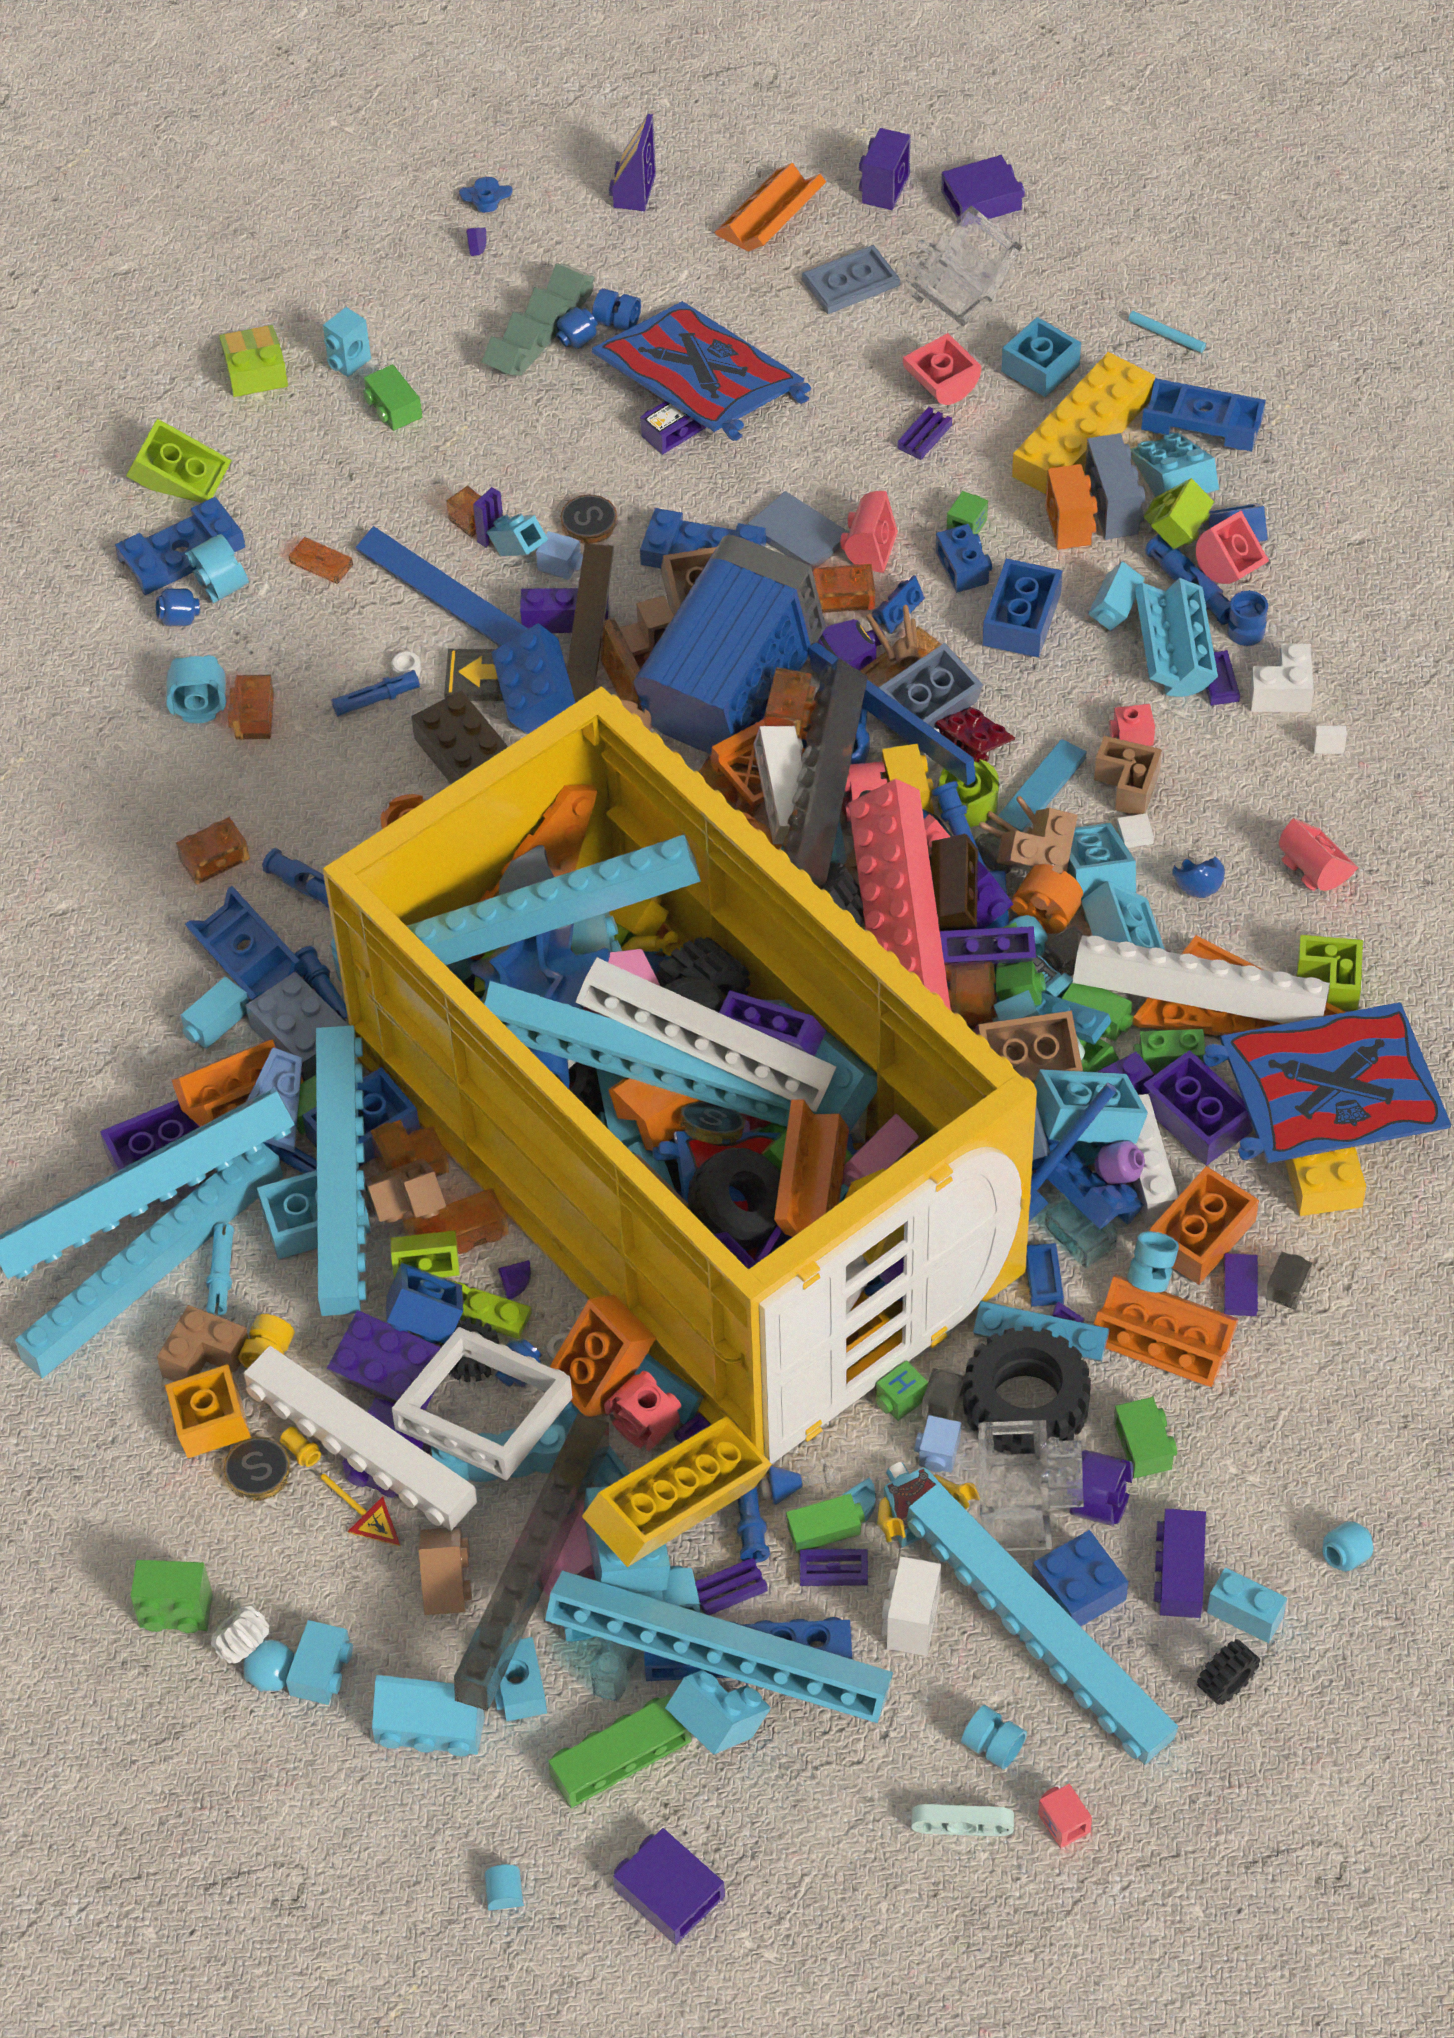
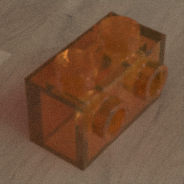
(845, 588)
(789, 699)
(252, 707)
(212, 850)

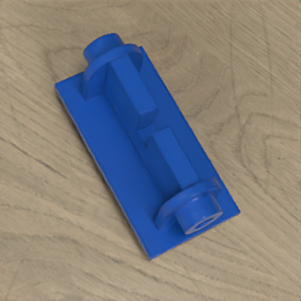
(891, 612)

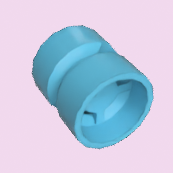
(1153, 1261)
(997, 1739)

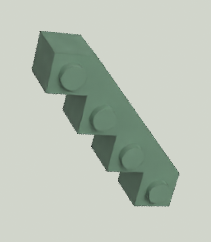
(537, 327)

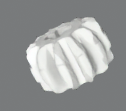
(240, 1634)

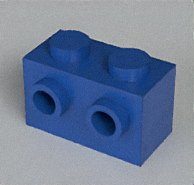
(963, 558)

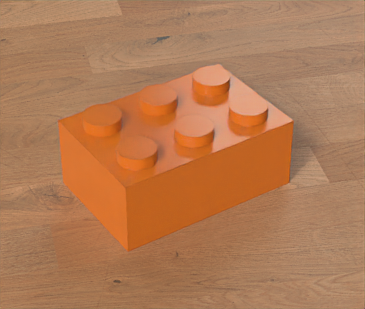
(1207, 1222)
(602, 1352)

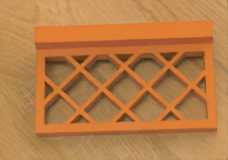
(738, 750)

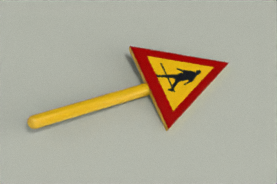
(374, 1523)

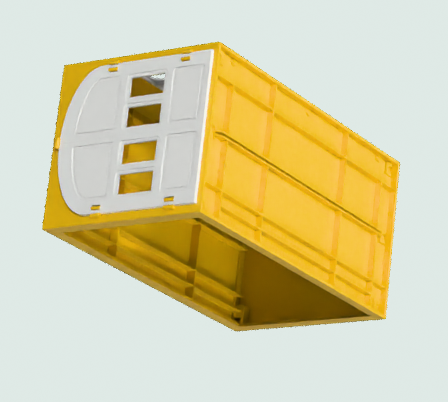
(751, 1340)

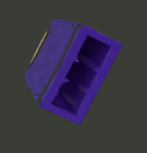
(851, 643)

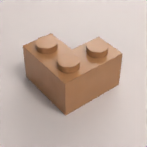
(652, 618)
(1130, 768)
(1047, 844)
(403, 1190)
(200, 1339)
(441, 1568)

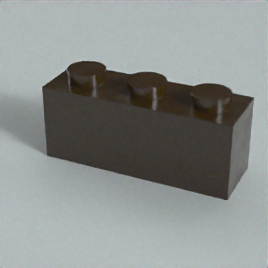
(955, 882)

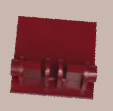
(974, 733)

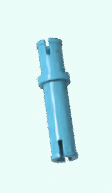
(219, 1280)

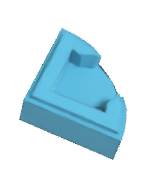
(865, 1494)

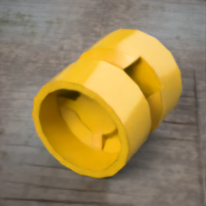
(266, 1332)

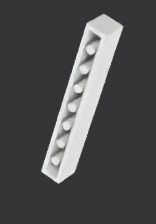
(1198, 981)
(705, 1034)
(360, 1439)

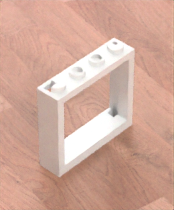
(463, 1443)

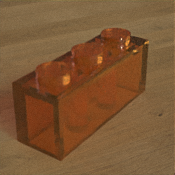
(474, 1218)

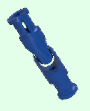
(1178, 566)
(295, 874)

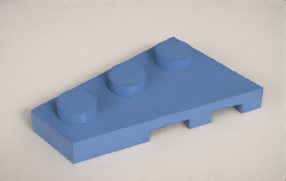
(284, 1073)

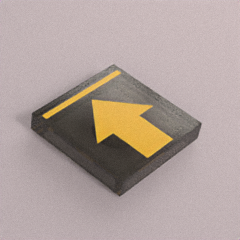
(472, 673)

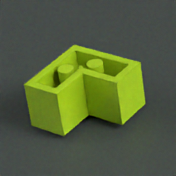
(1179, 513)
(1333, 962)
(428, 1252)

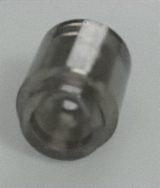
(989, 848)

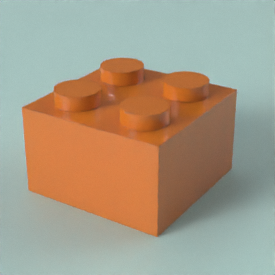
(1070, 506)

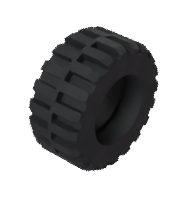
(1031, 1355)

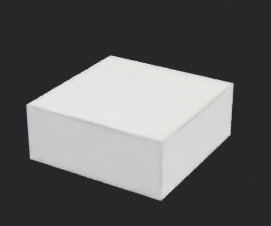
(1330, 739)
(1135, 830)

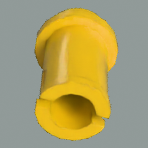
(306, 1452)

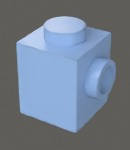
(559, 555)
(938, 1444)

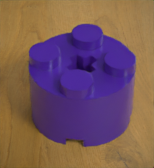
(1104, 1488)

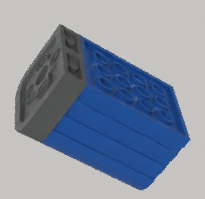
(726, 640)

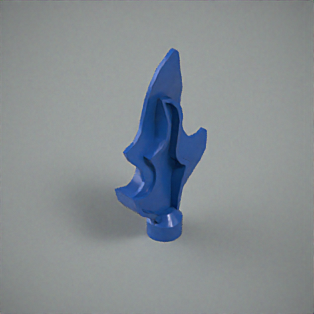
(542, 962)

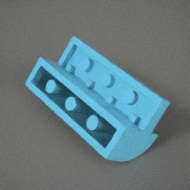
(1177, 637)

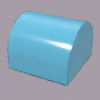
(503, 1887)

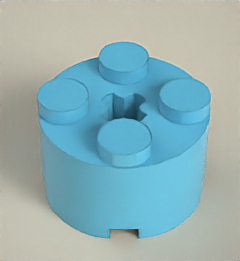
(217, 568)
(196, 688)

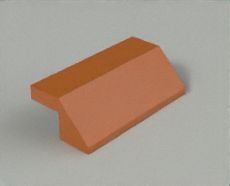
(769, 208)
(221, 1084)
(652, 1107)
(810, 1167)
(1166, 1331)

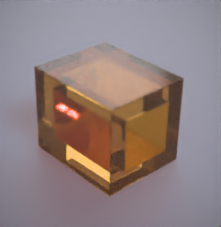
(461, 510)

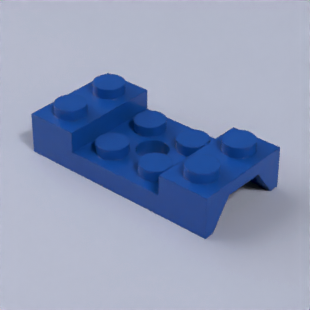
(1227, 416)
(672, 535)
(155, 557)
(262, 962)
(1090, 1192)

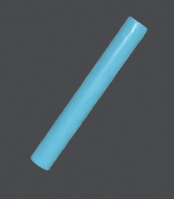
(1167, 331)

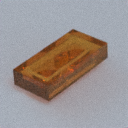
(320, 560)

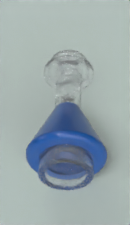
(781, 1483)

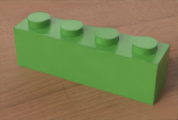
(617, 1751)

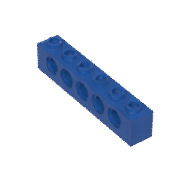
(831, 1631)

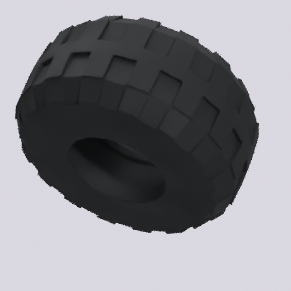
(749, 1174)

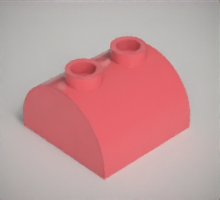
(944, 369)
(870, 531)
(1229, 550)
(1316, 855)

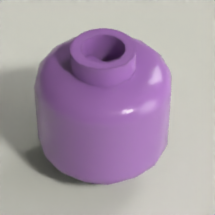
(1119, 1163)

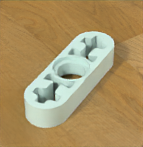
(962, 1820)

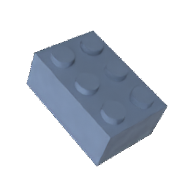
(1114, 486)
(935, 686)
(290, 1018)

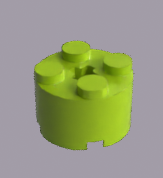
(978, 796)

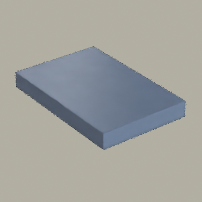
(850, 279)
(799, 530)

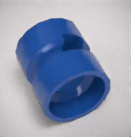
(612, 308)
(1247, 618)

